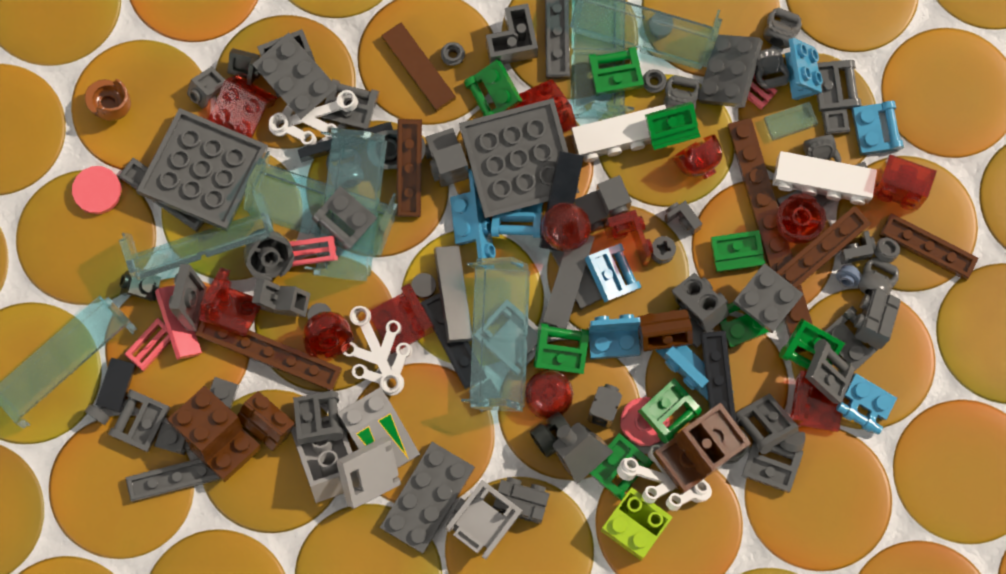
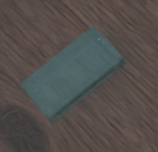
(791, 121)

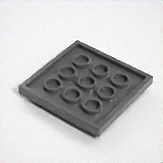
(514, 156)
(201, 169)

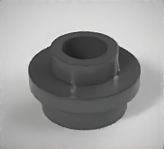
(452, 47)
(654, 74)

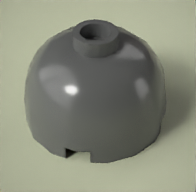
(269, 256)

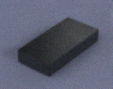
(115, 384)

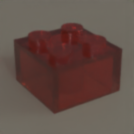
(904, 183)

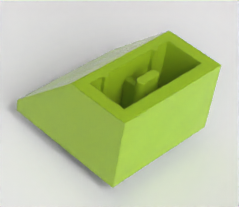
(636, 524)

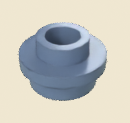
(848, 276)

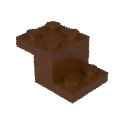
(214, 433)
(701, 448)

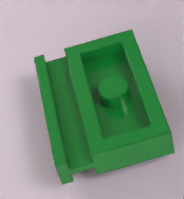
(672, 125)
(737, 251)

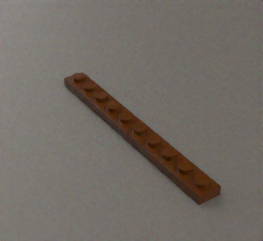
(764, 209)

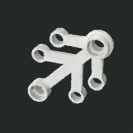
(311, 118)
(379, 353)
(667, 484)

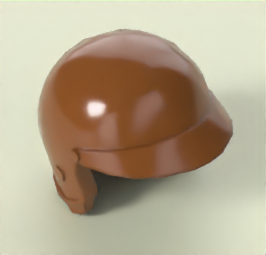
(108, 99)

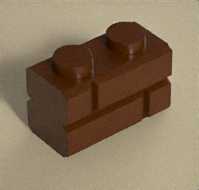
(665, 330)
(265, 420)

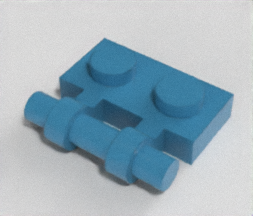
(869, 397)

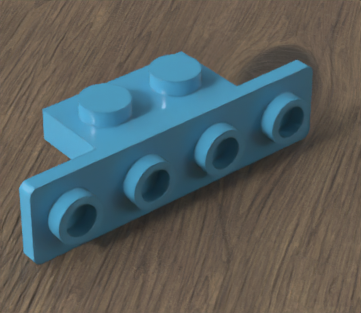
(470, 223)
(688, 365)

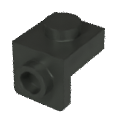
(241, 65)
(141, 288)

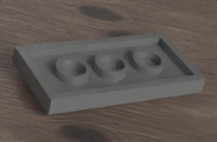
(427, 497)

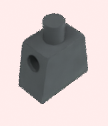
(580, 450)

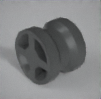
(661, 255)

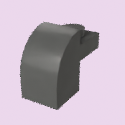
(281, 299)

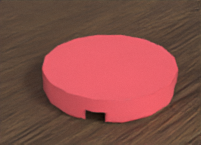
(96, 190)
(635, 427)

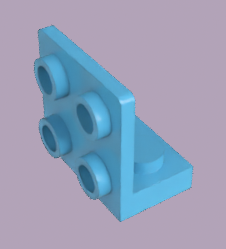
(803, 69)
(614, 337)

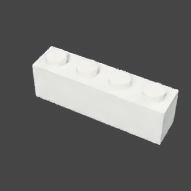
(612, 135)
(824, 178)

